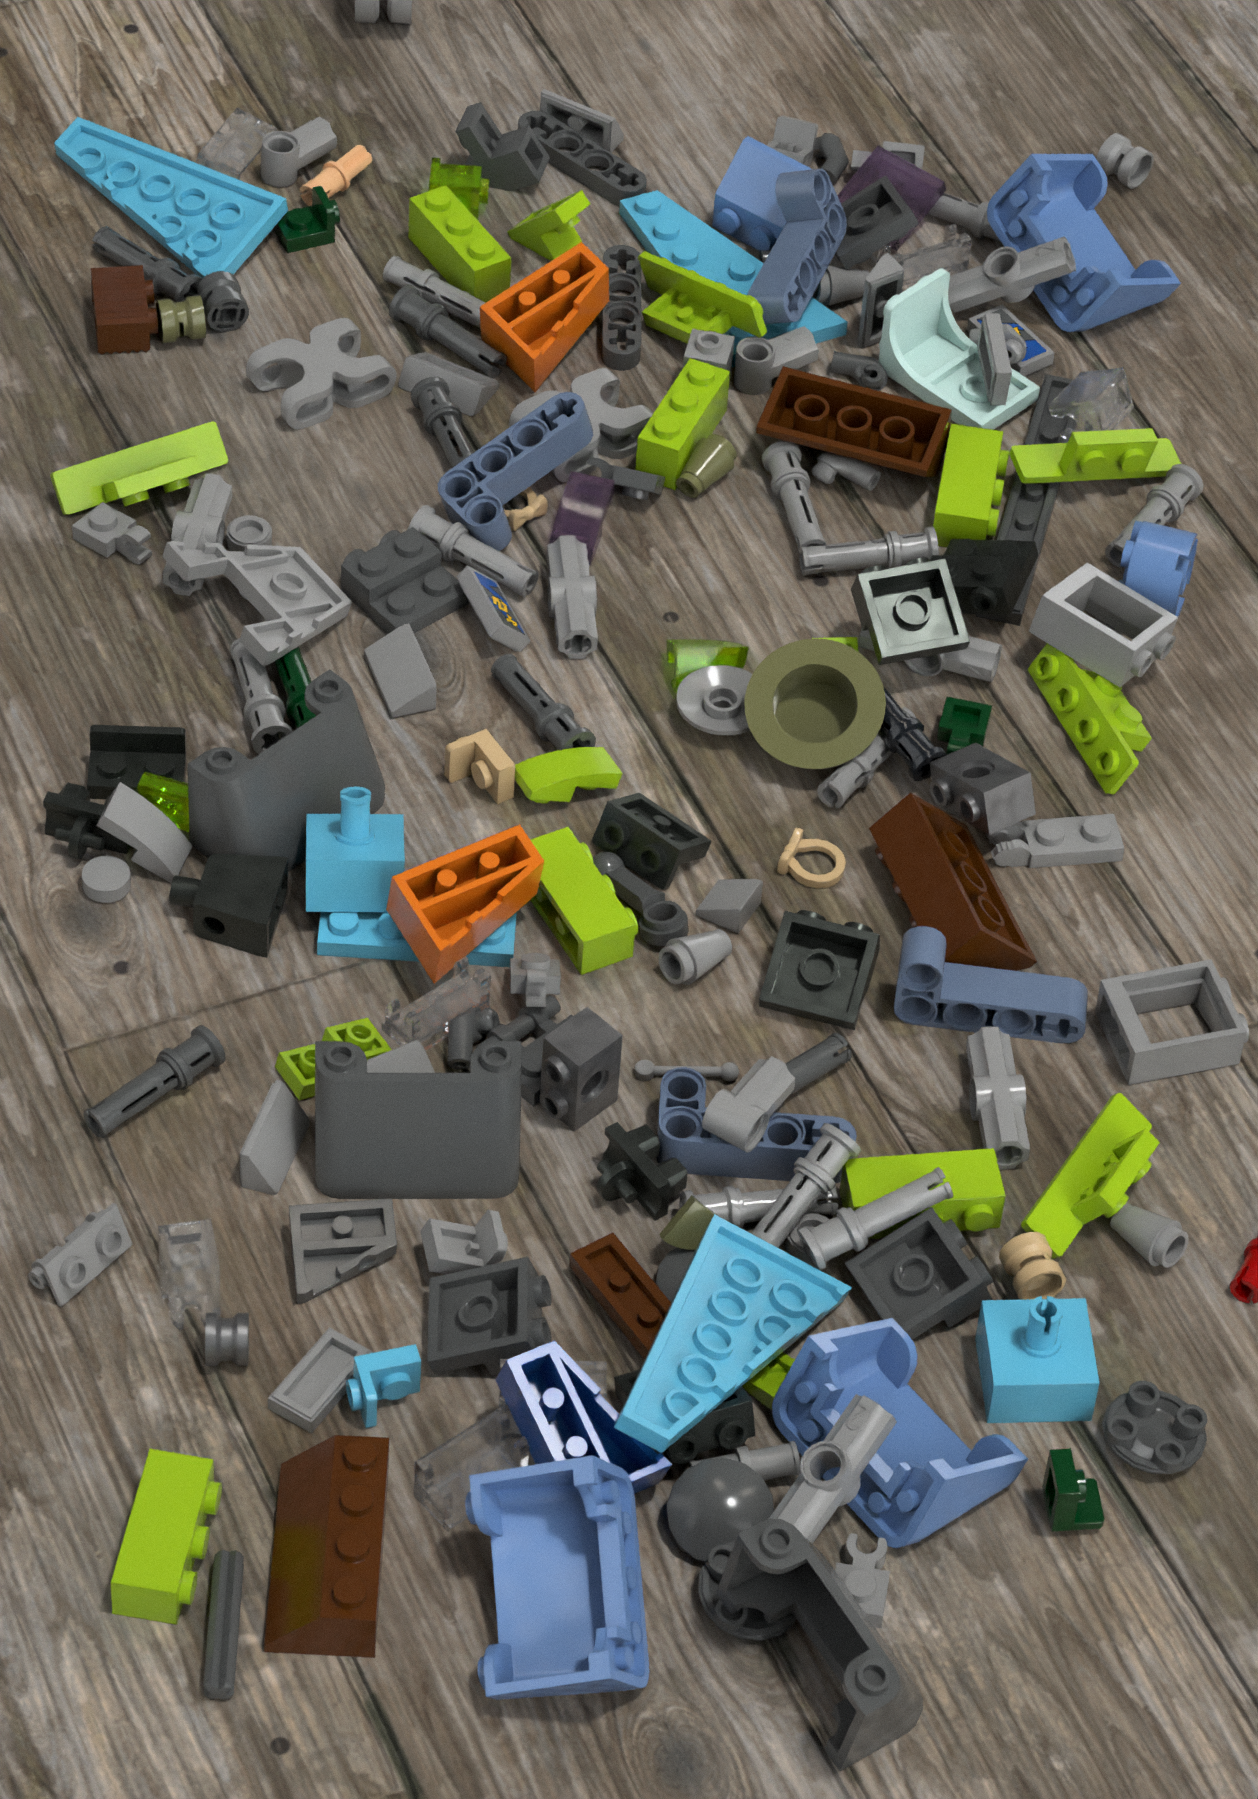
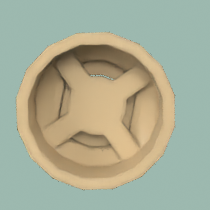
(1030, 1263)

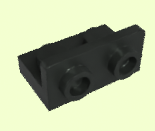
(129, 751)
(648, 838)

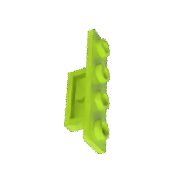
(695, 302)
(1096, 457)
(139, 468)
(1093, 715)
(1094, 1175)

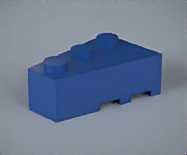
(569, 1418)

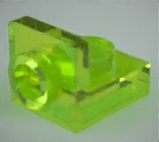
(168, 796)

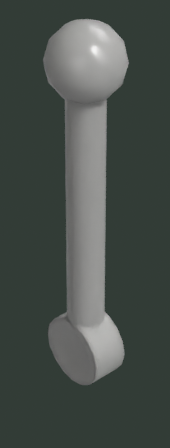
(646, 1070)

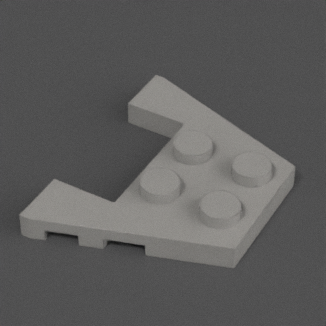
(278, 582)

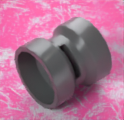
(223, 301)

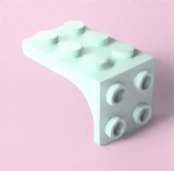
(938, 362)

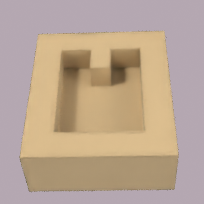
(485, 761)

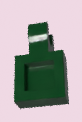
(963, 723)

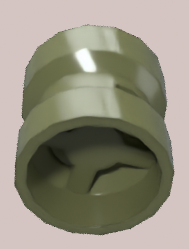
(181, 319)

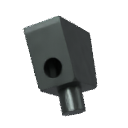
(236, 900)

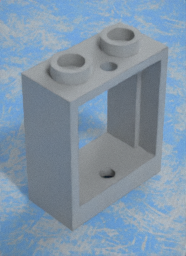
(1091, 643)
(1164, 988)

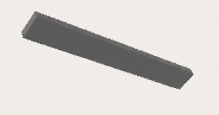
(1032, 504)

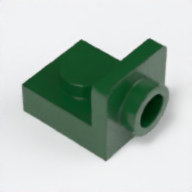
(309, 225)
(1068, 1496)

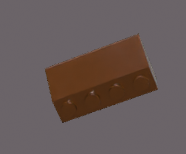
(856, 422)
(949, 885)
(329, 1549)

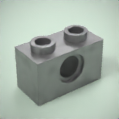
(982, 788)
(580, 1069)

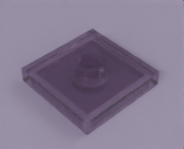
(915, 185)

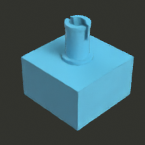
(352, 856)
(1036, 1360)

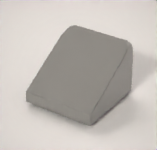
(731, 902)

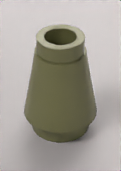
(707, 464)

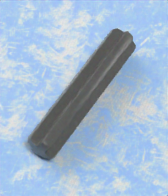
(223, 1625)

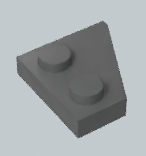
(338, 1242)

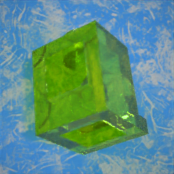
(463, 181)

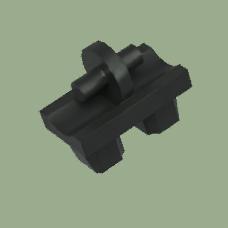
(74, 820)
(633, 1175)

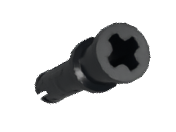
(907, 739)

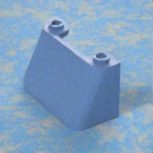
(1056, 199)
(922, 1469)
(562, 1579)

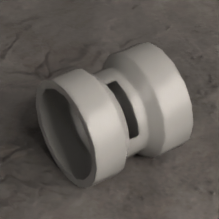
(1125, 161)

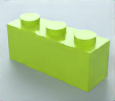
(458, 244)
(682, 418)
(970, 484)
(581, 904)
(971, 1174)
(165, 1537)

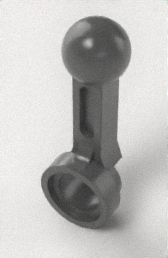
(646, 900)

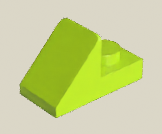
(551, 228)

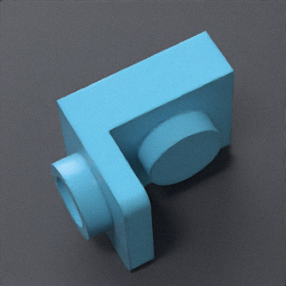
(383, 1376)

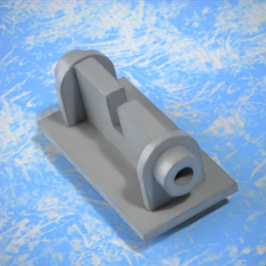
(83, 1256)

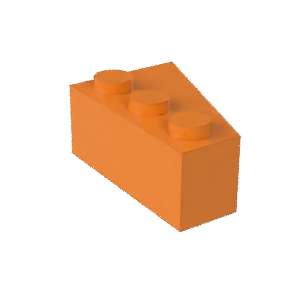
(546, 313)
(463, 897)

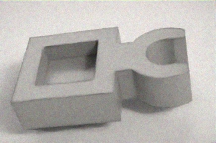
(865, 1579)

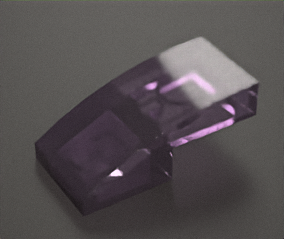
(583, 510)

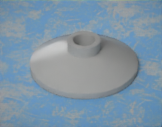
(715, 699)

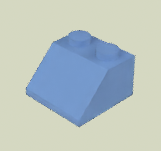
(747, 195)

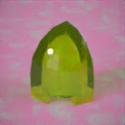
(699, 653)

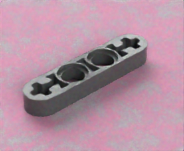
(614, 184)
(622, 307)

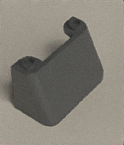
(264, 801)
(417, 1129)
(785, 1573)

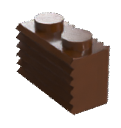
(122, 309)

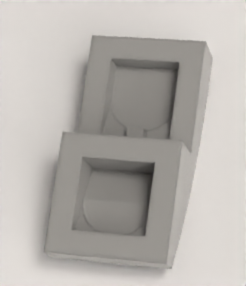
(139, 823)

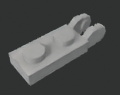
(1058, 842)

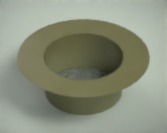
(815, 703)

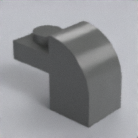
(506, 159)

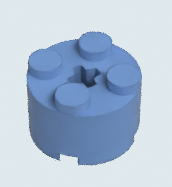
(1159, 563)

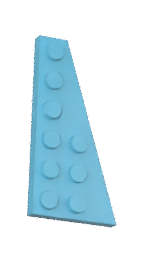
(186, 207)
(690, 243)
(726, 1323)

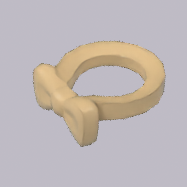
(536, 507)
(796, 844)

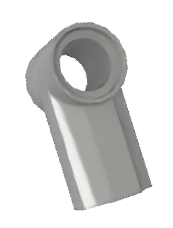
(287, 152)
(762, 359)
(745, 1111)

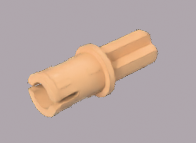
(337, 174)

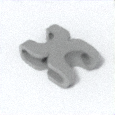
(321, 373)
(613, 427)

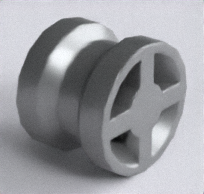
(227, 1339)

